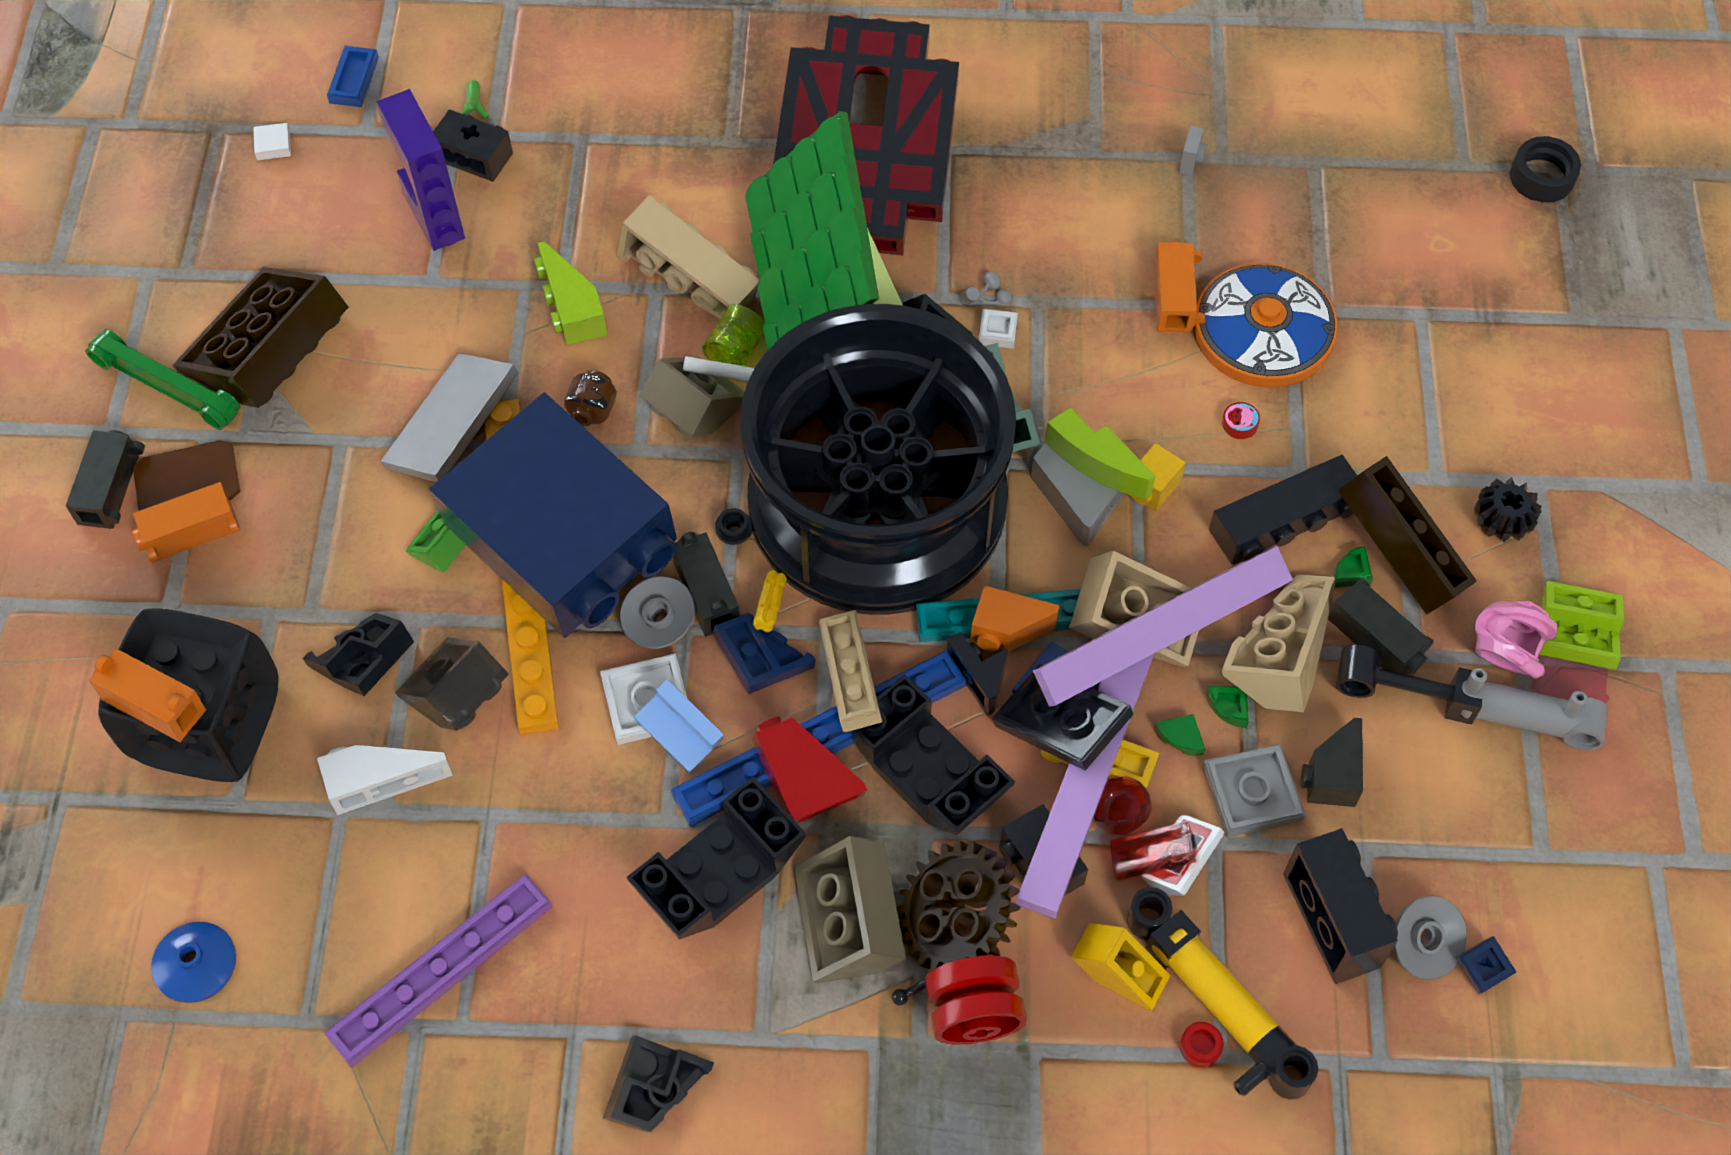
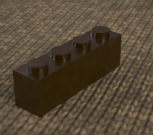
(1407, 535)

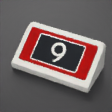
(1179, 879)

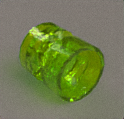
(735, 336)

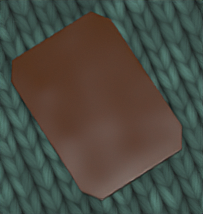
(185, 471)

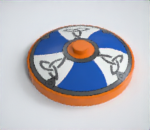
(1266, 325)

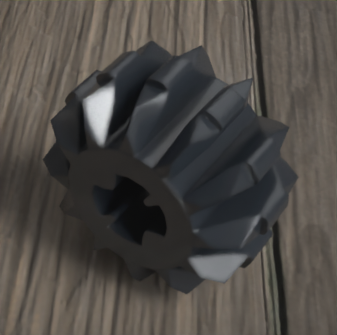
(1507, 509)

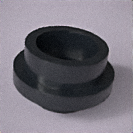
(730, 518)

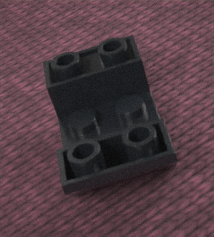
(927, 762)
(721, 863)

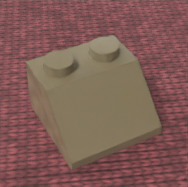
(691, 399)

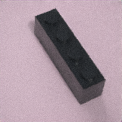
(1282, 510)

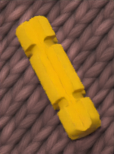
(770, 601)

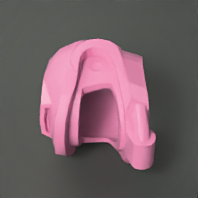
(1513, 635)

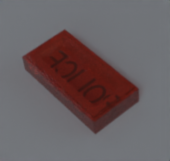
(1152, 851)

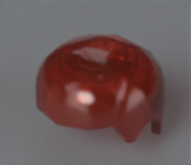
(1123, 806)

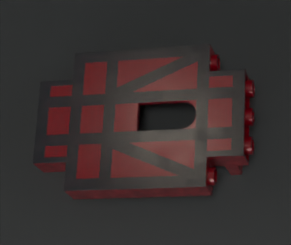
(907, 158)

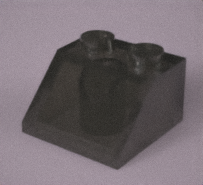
(453, 683)

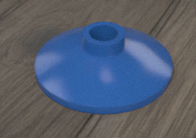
(203, 975)

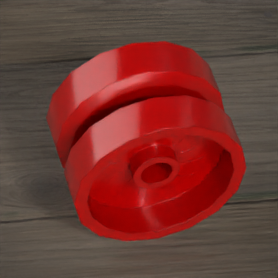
(975, 1000)

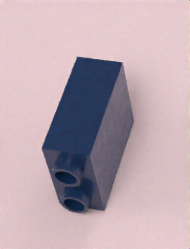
(556, 516)

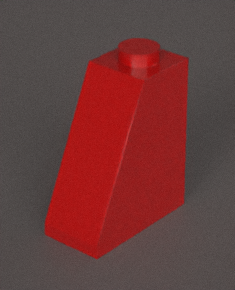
(803, 770)

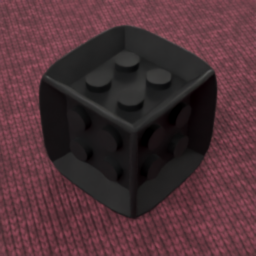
(231, 677)

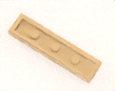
(850, 671)

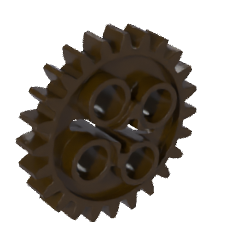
(958, 873)

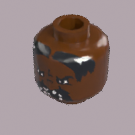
(590, 398)

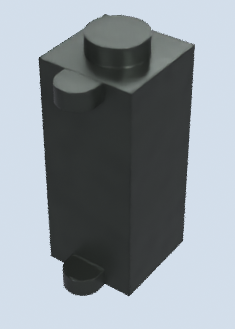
(103, 479)
(705, 580)
(1376, 624)

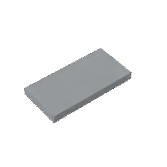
(449, 417)

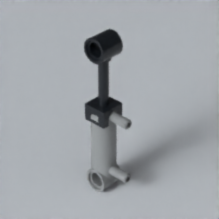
(1470, 697)

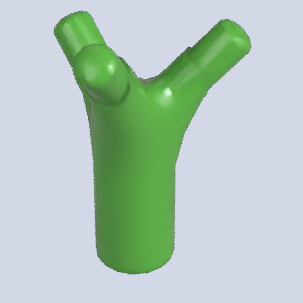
(473, 100)

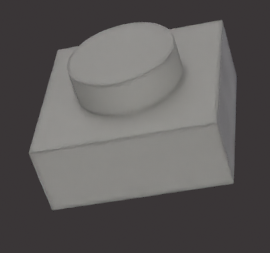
(1193, 151)

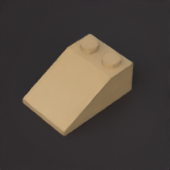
(1120, 590)

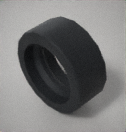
(1550, 150)

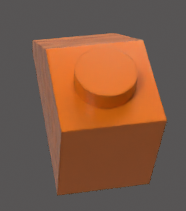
(1010, 620)

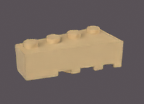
(684, 258)

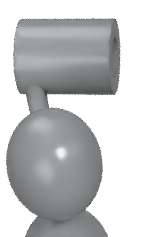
(992, 282)

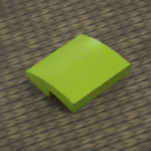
(1586, 624)

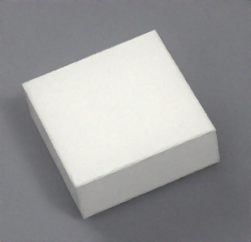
(272, 141)
(998, 328)

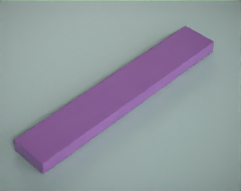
(437, 970)

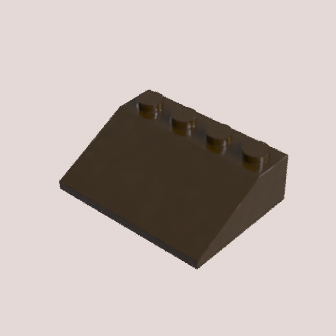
(263, 334)

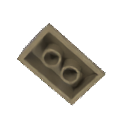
(849, 911)

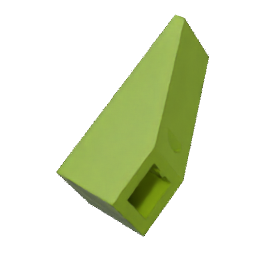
(574, 298)

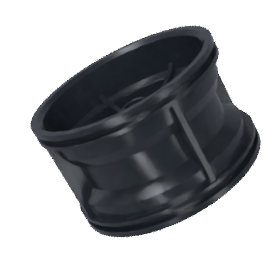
(891, 358)

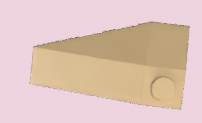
(1283, 649)

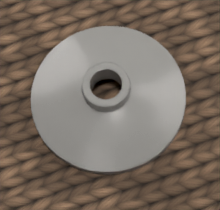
(650, 600)
(1442, 939)

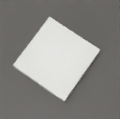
(632, 687)

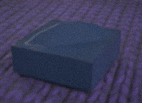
(1485, 964)

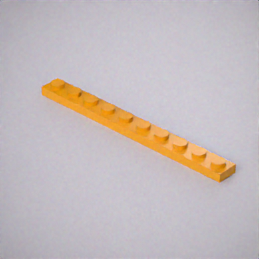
(526, 633)

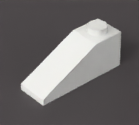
(371, 773)

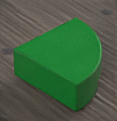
(1353, 568)
(1229, 704)
(1181, 734)

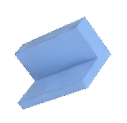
(679, 726)

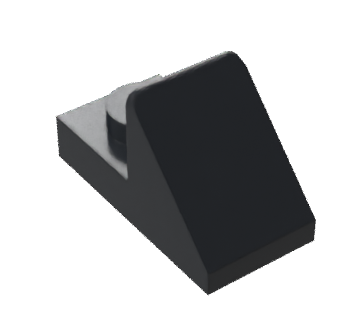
(981, 676)

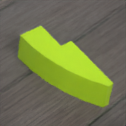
(1098, 455)

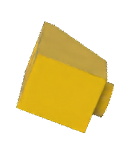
(1120, 964)

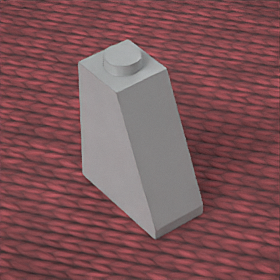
(1075, 496)

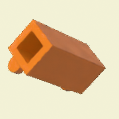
(1176, 287)
(184, 522)
(146, 694)

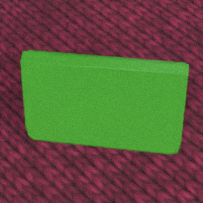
(436, 544)

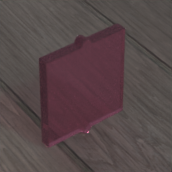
(1565, 677)

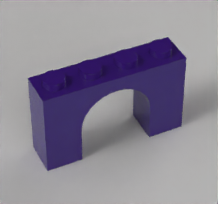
(425, 172)

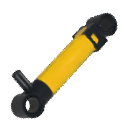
(1178, 946)

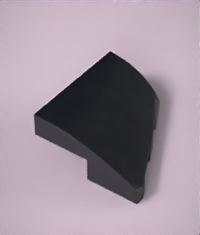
(363, 653)
(652, 1083)

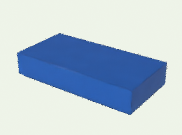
(353, 76)

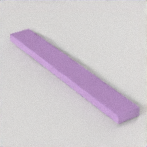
(1161, 626)
(1075, 808)

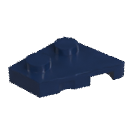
(759, 656)

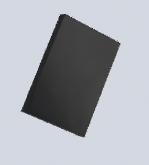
(1070, 730)

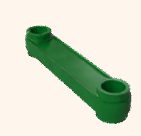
(214, 407)

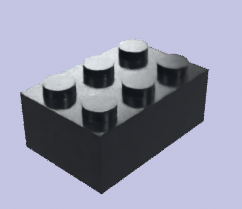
(1340, 905)

